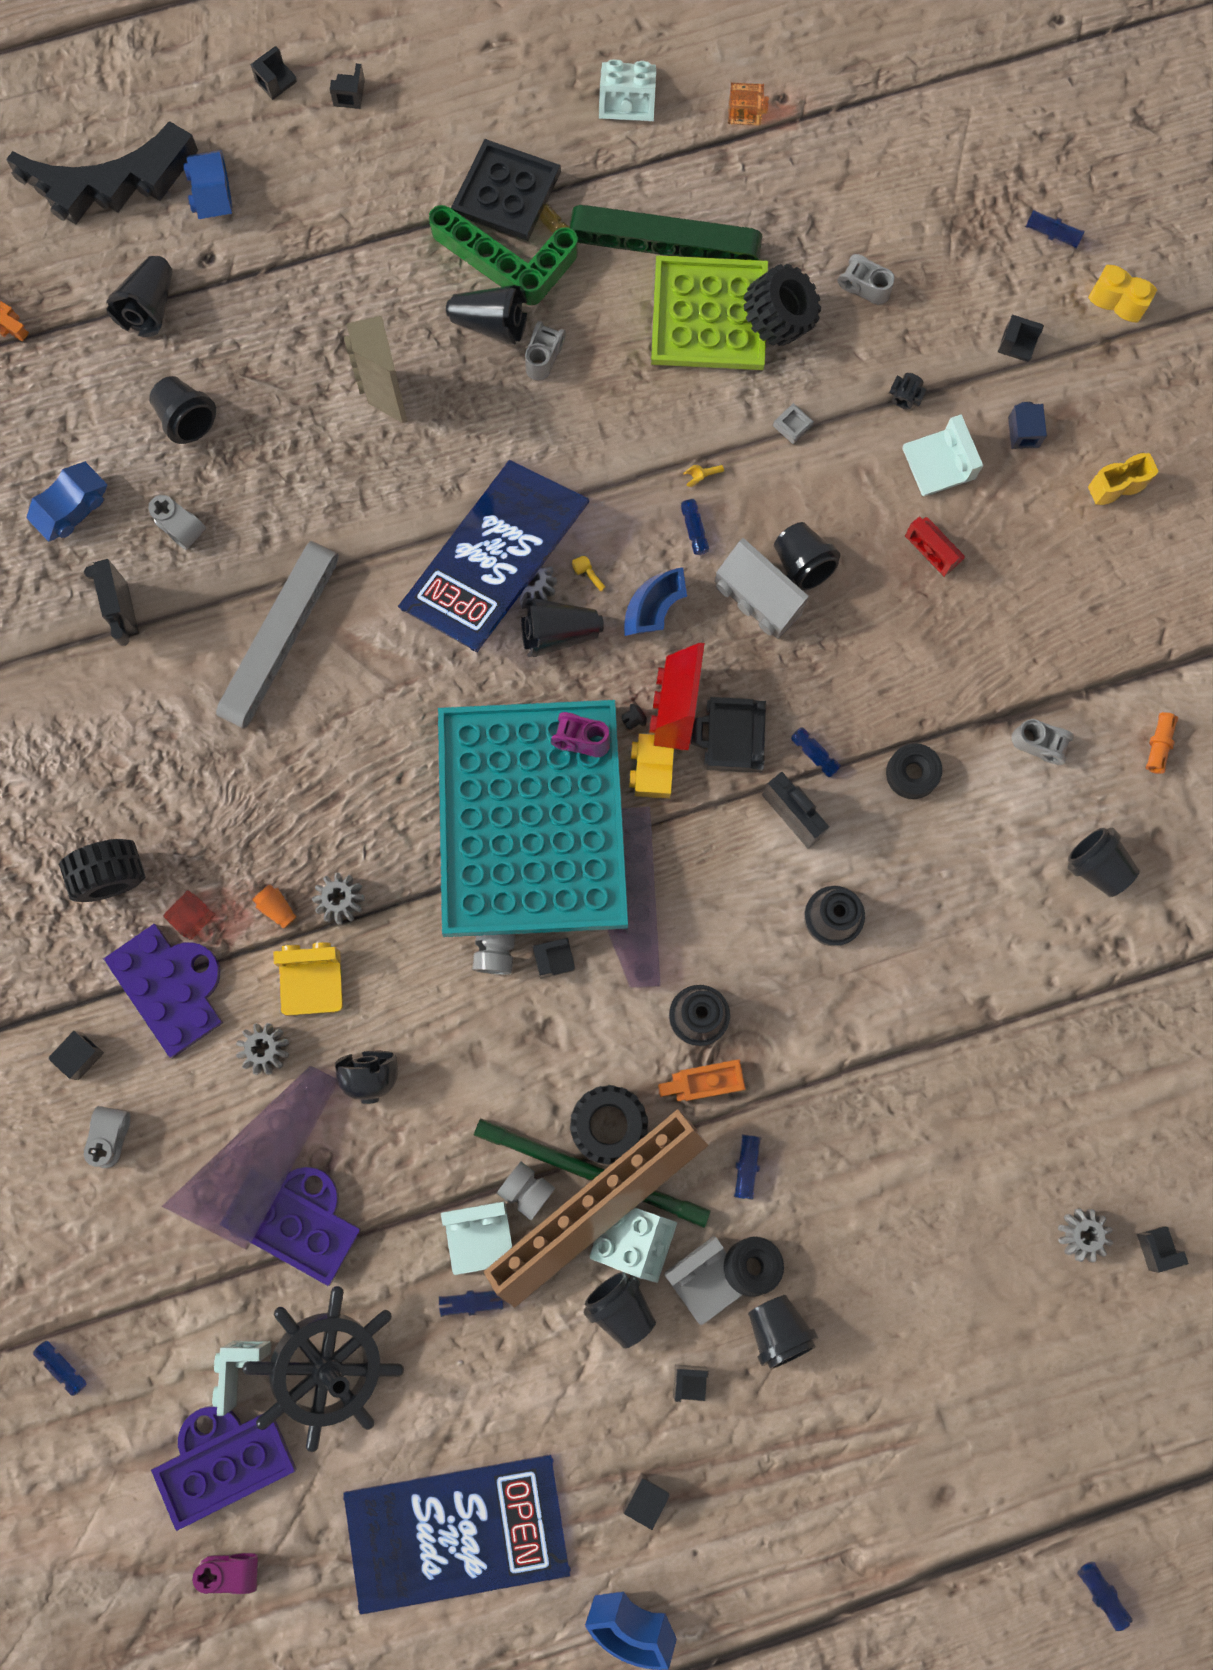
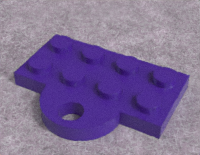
(167, 987)
(305, 1229)
(219, 1465)

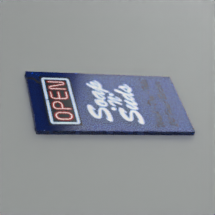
(493, 555)
(456, 1534)

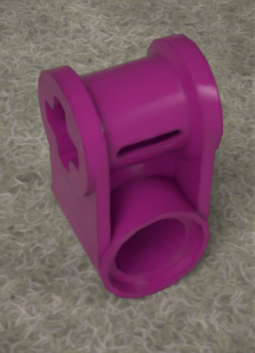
(575, 735)
(233, 1574)

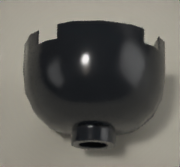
(367, 1076)

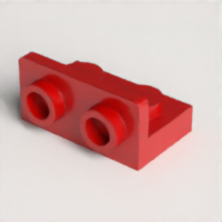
(934, 545)

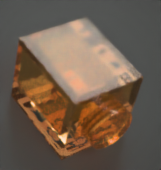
(747, 103)

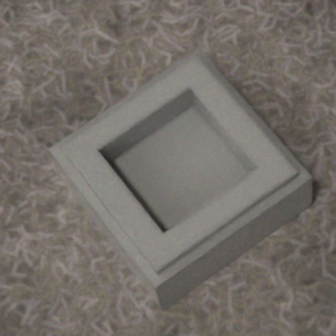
(793, 423)

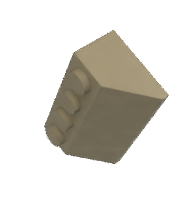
(374, 366)

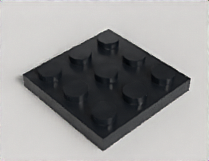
(506, 189)

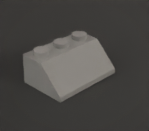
(760, 589)

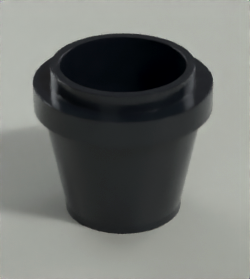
(182, 410)
(806, 556)
(1103, 862)
(825, 925)
(694, 1029)
(620, 1309)
(780, 1332)

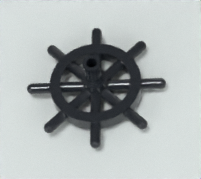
(324, 1369)

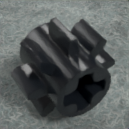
(907, 391)

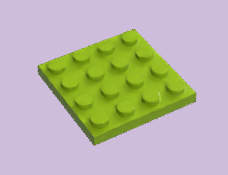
(702, 313)

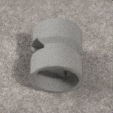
(494, 954)
(525, 1190)

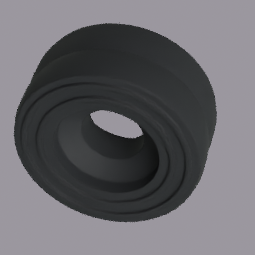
(928, 762)
(736, 1266)

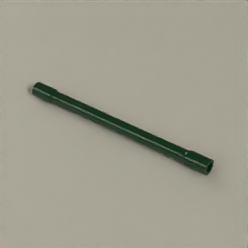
(501, 1136)

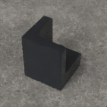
(272, 73)
(348, 89)
(1020, 338)
(554, 958)
(75, 1055)
(1160, 1250)
(690, 1382)
(645, 1502)

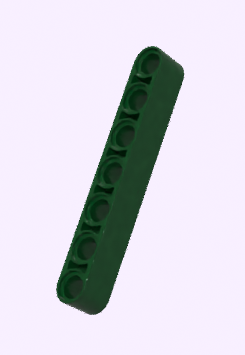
(663, 234)

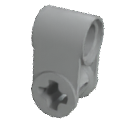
(865, 278)
(544, 346)
(178, 523)
(1048, 743)
(106, 1133)

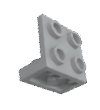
(702, 1281)

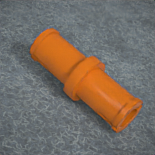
(1161, 743)

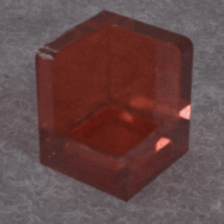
(189, 915)

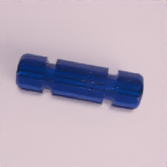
(694, 527)
(815, 752)
(59, 1368)

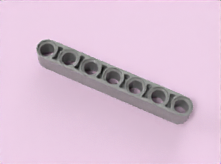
(277, 634)

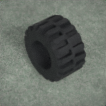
(782, 305)
(102, 870)
(593, 1101)

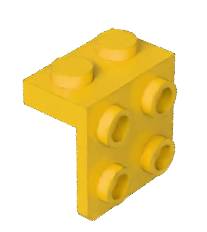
(309, 979)

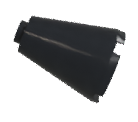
(142, 297)
(491, 312)
(557, 626)

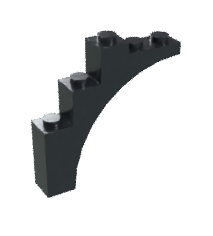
(110, 184)

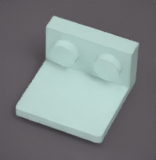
(627, 90)
(943, 458)
(477, 1236)
(636, 1244)
(227, 1363)

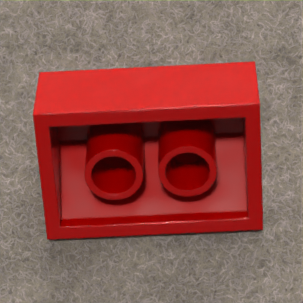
(677, 698)

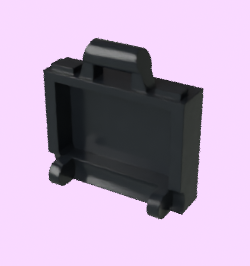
(114, 600)
(734, 734)
(795, 809)

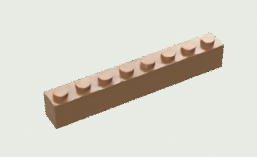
(595, 1209)

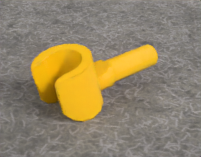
(699, 473)
(583, 565)

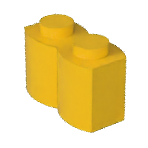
(1122, 293)
(1123, 478)
(653, 768)

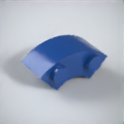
(209, 184)
(67, 501)
(652, 600)
(631, 1632)

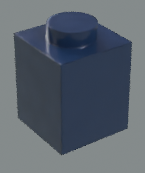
(1027, 425)

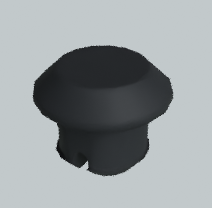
(634, 717)

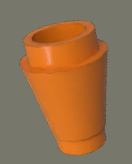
(274, 905)

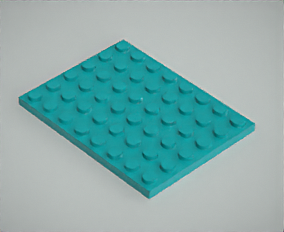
(528, 826)

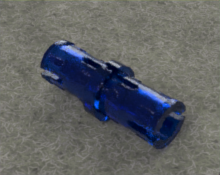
(1055, 229)
(747, 1167)
(469, 1303)
(1105, 1596)

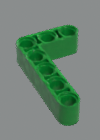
(501, 257)

